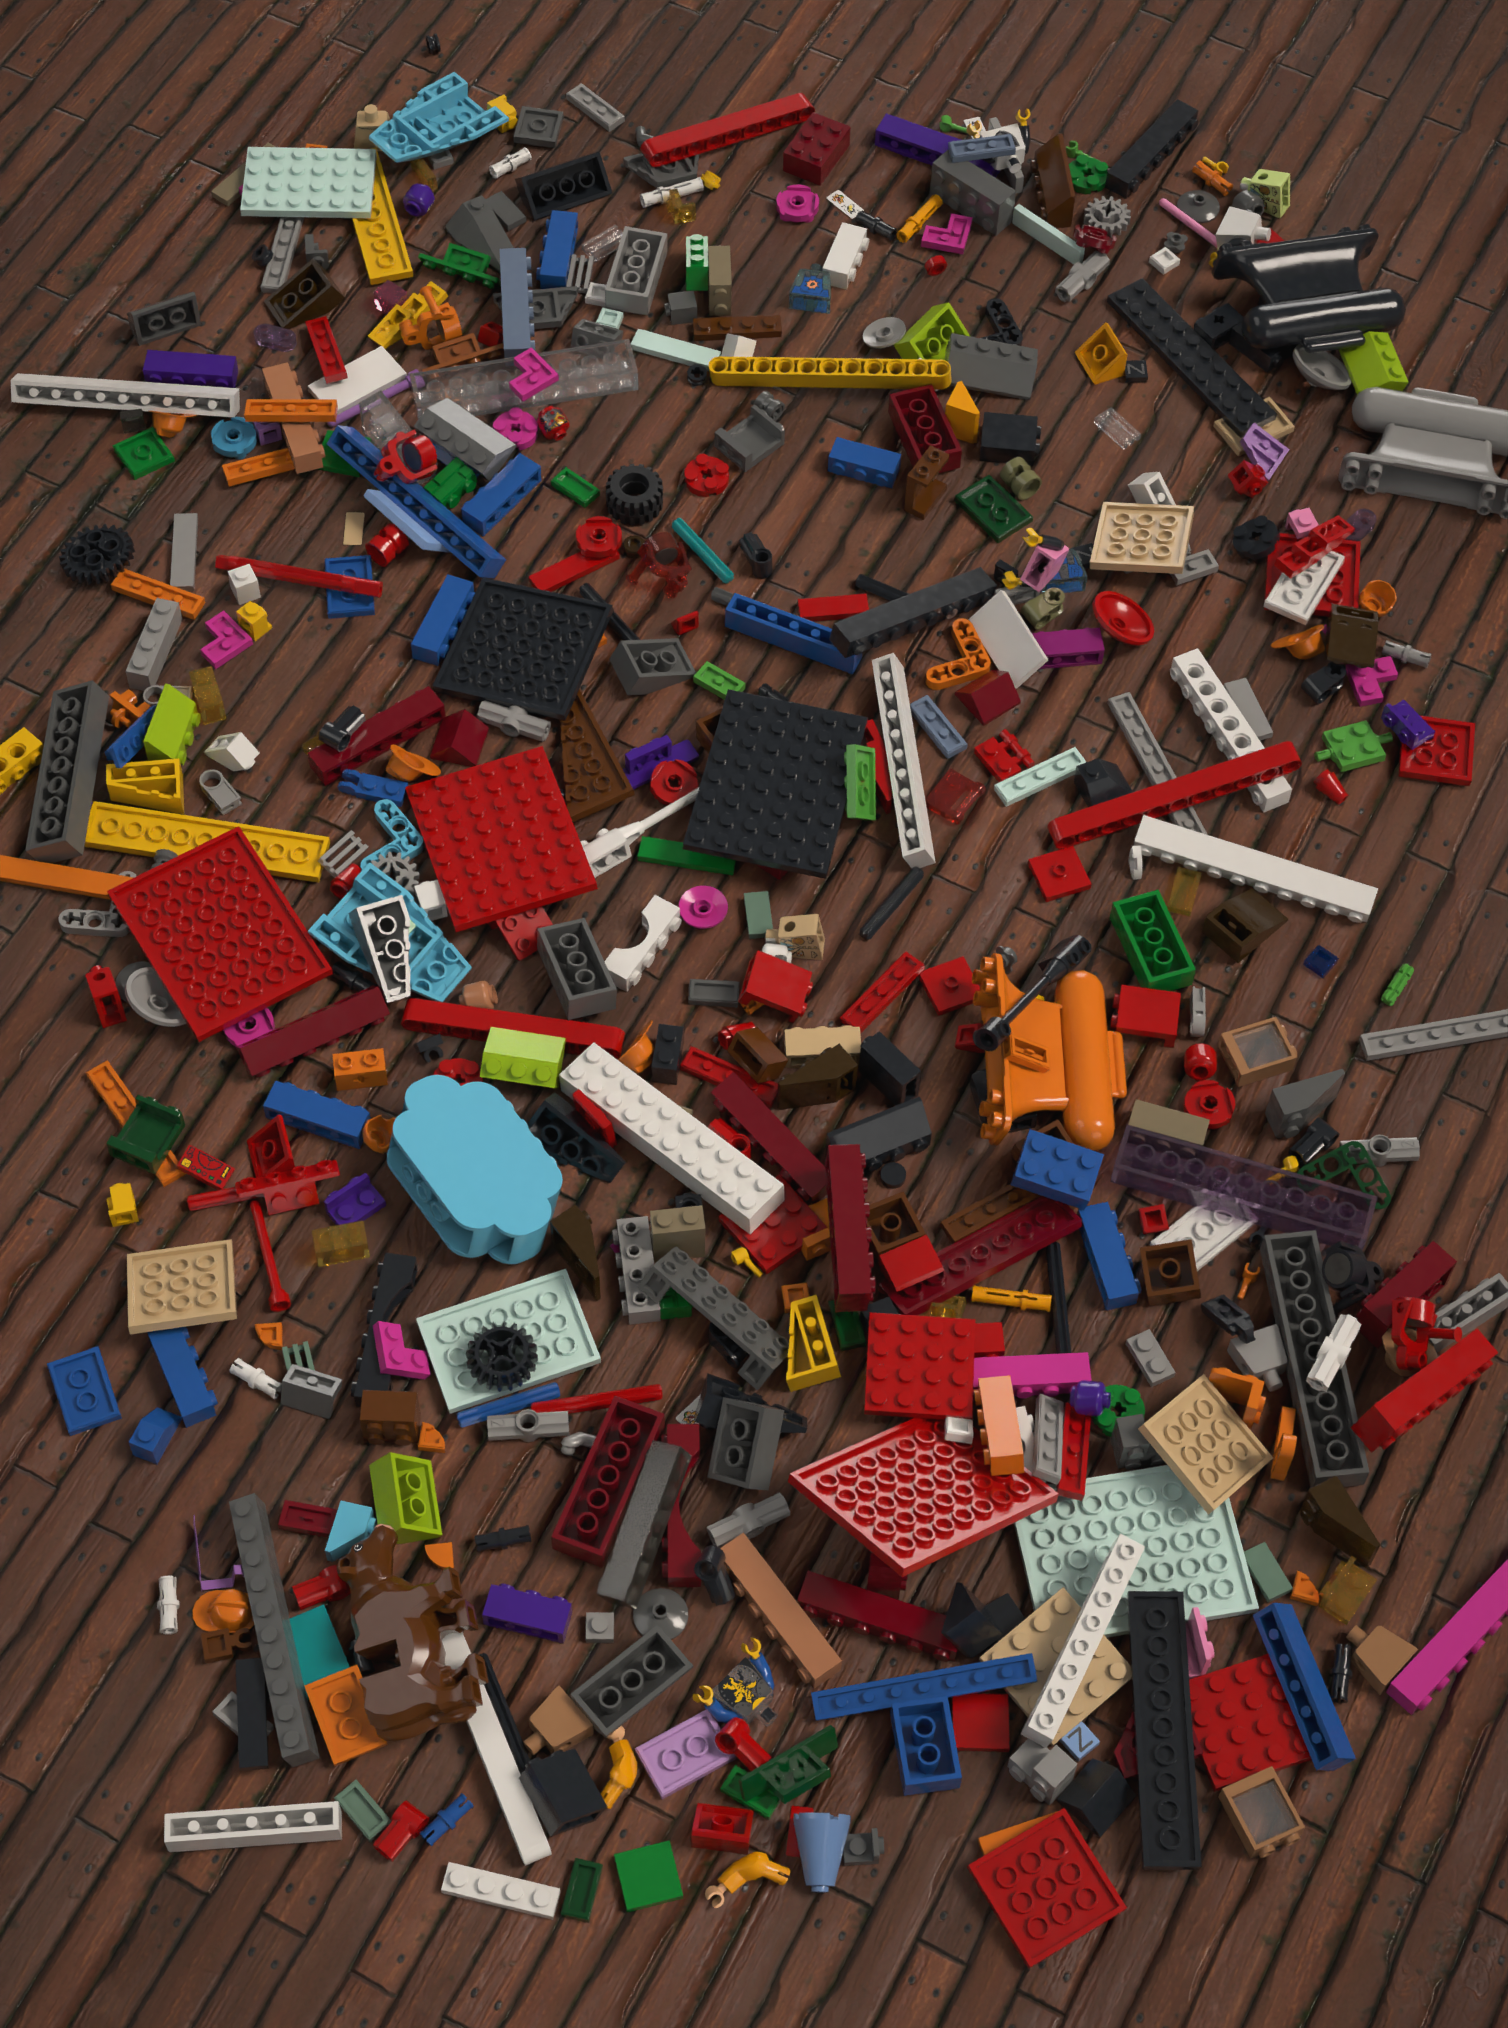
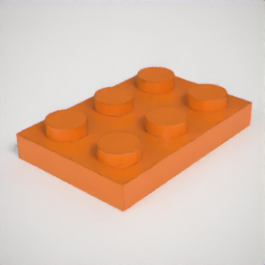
(342, 1716)

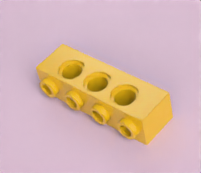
(21, 745)

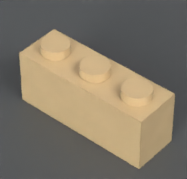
(808, 1044)

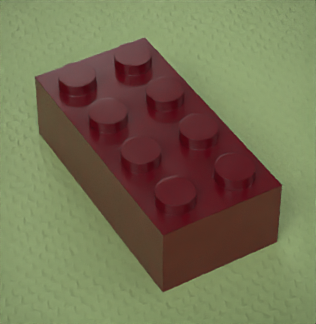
(923, 423)
(1417, 1279)

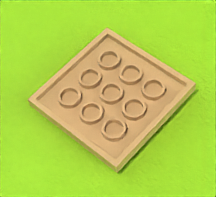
(1142, 537)
(181, 1286)
(1205, 1443)
(1044, 1636)

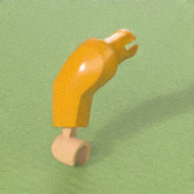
(623, 1770)
(743, 1870)

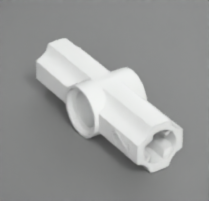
(1333, 1352)

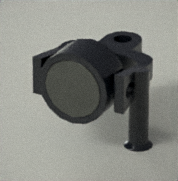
(1349, 1270)

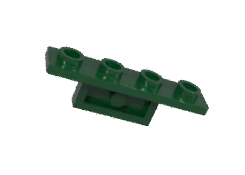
(792, 1770)

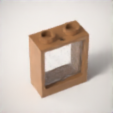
(1257, 1051)
(1262, 1813)

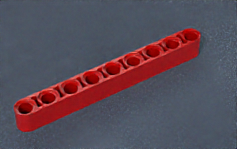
(727, 130)
(475, 1024)

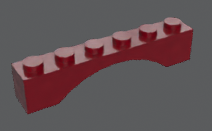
(680, 1548)

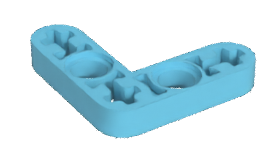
(400, 839)

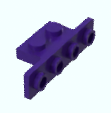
(642, 760)

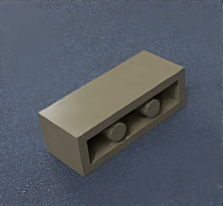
(1169, 1122)

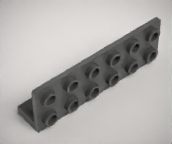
(722, 1308)

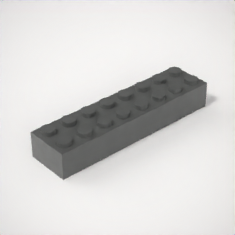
(67, 773)

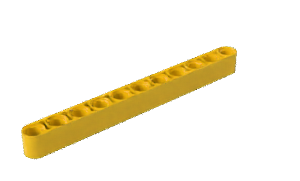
(820, 375)

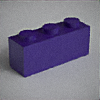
(527, 1613)

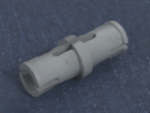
(1406, 654)

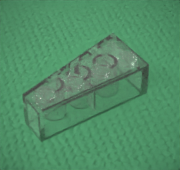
(382, 423)

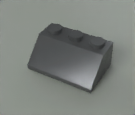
(164, 318)
(745, 1444)

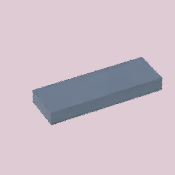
(981, 148)
(937, 727)

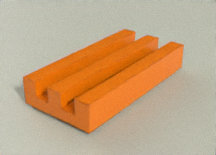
(1027, 1057)

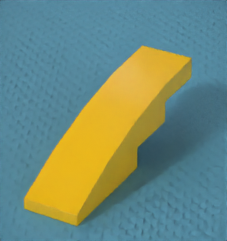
(388, 330)

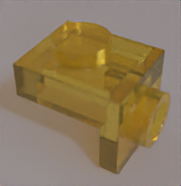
(680, 212)
(950, 1308)

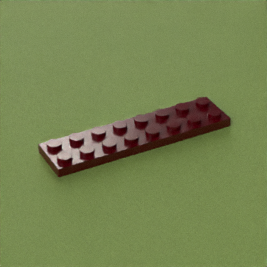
(987, 1253)

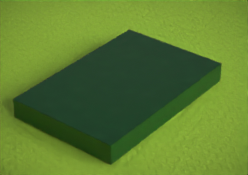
(993, 508)

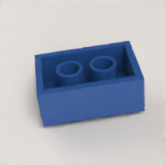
(1057, 1169)
(925, 1745)

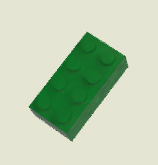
(1152, 942)

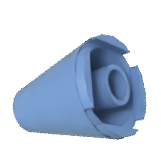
(821, 1847)

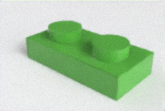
(717, 680)

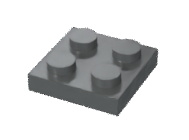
(538, 127)

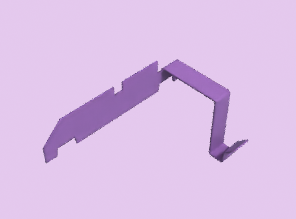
(218, 1583)

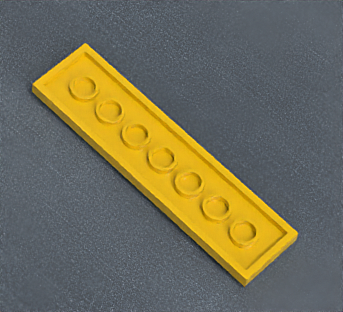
(381, 236)

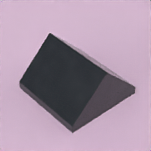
(969, 1623)
(1097, 1796)

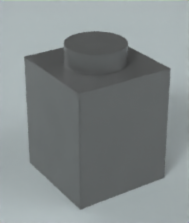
(681, 307)

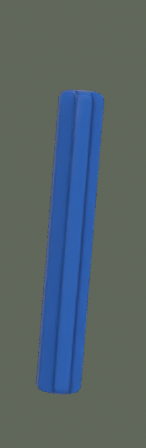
(508, 1404)

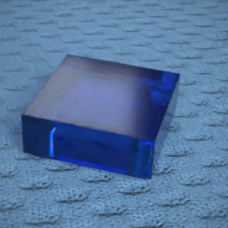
(1320, 961)

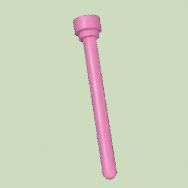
(1176, 212)

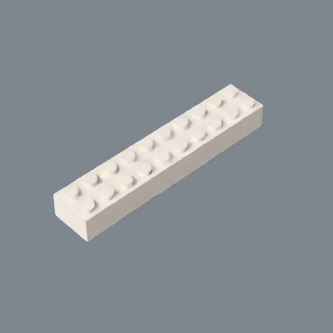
(674, 1139)

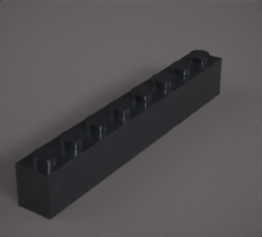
(912, 612)

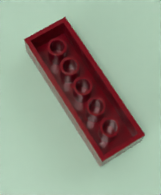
(849, 1228)
(607, 1482)

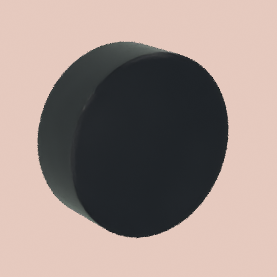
(893, 1175)

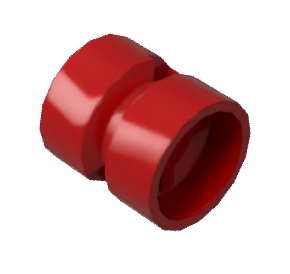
(386, 544)

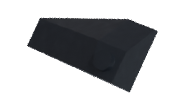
(711, 1402)

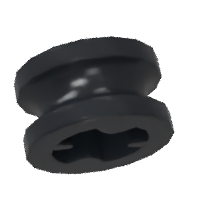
(433, 43)
(262, 255)
(692, 370)

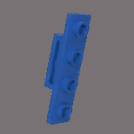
(131, 740)

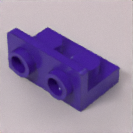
(1406, 724)
(354, 1201)

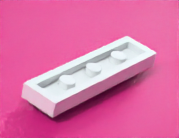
(500, 1890)

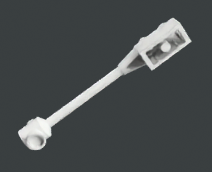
(613, 846)

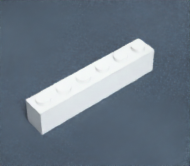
(253, 1826)

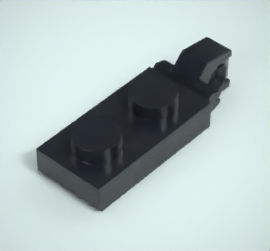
(1229, 1317)

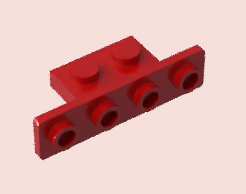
(289, 1188)

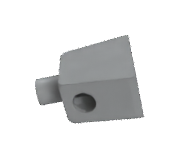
(1261, 1358)

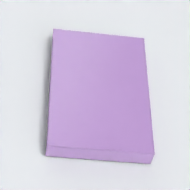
(683, 1754)

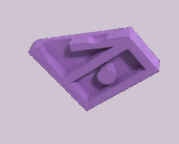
(1263, 449)

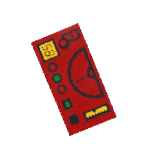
(205, 1168)

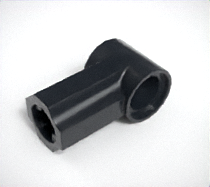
(757, 555)
(339, 732)
(1317, 1138)
(714, 1575)

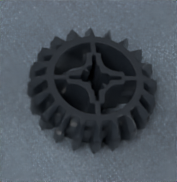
(490, 1342)

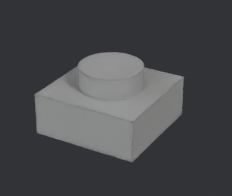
(599, 1627)

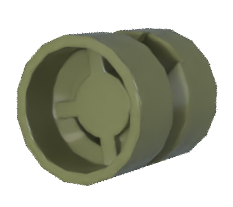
(1020, 478)

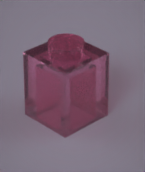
(388, 296)

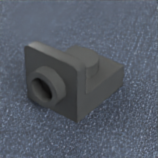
(313, 251)
(863, 1848)

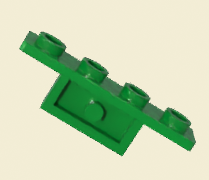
(464, 262)

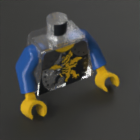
(743, 1691)

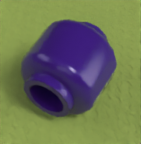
(418, 199)
(1090, 1398)

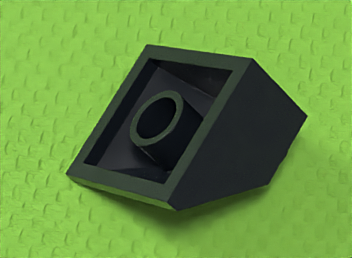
(1100, 782)

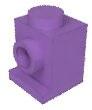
(262, 427)

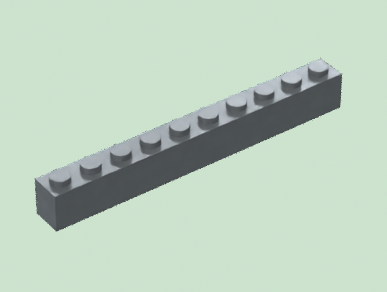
(274, 1631)

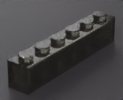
(643, 1524)

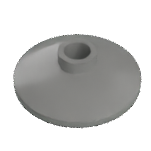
(884, 332)

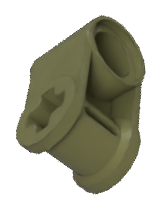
(1044, 607)

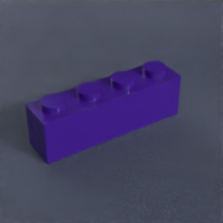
(190, 369)

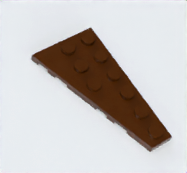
(589, 765)

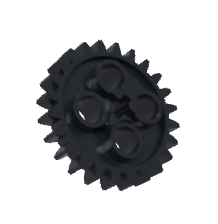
(97, 554)

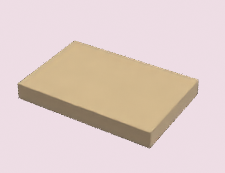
(1276, 428)

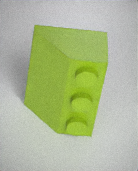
(931, 334)
(1374, 364)
(171, 726)
(523, 1057)
(406, 1497)

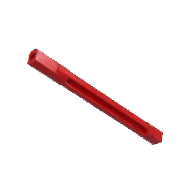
(303, 576)

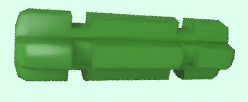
(1397, 984)

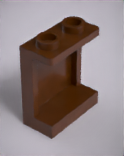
(922, 488)

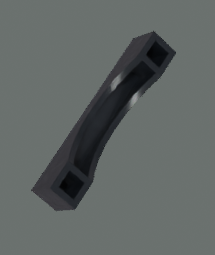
(395, 1283)

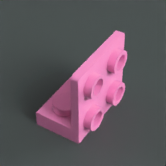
(1198, 1649)

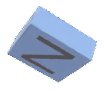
(1080, 1741)

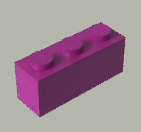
(1071, 647)

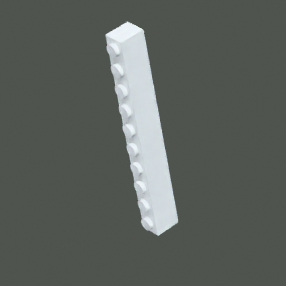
(125, 395)
(903, 761)
(1255, 869)

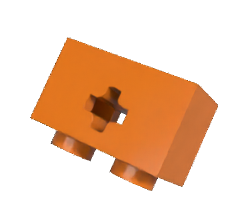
(360, 1069)

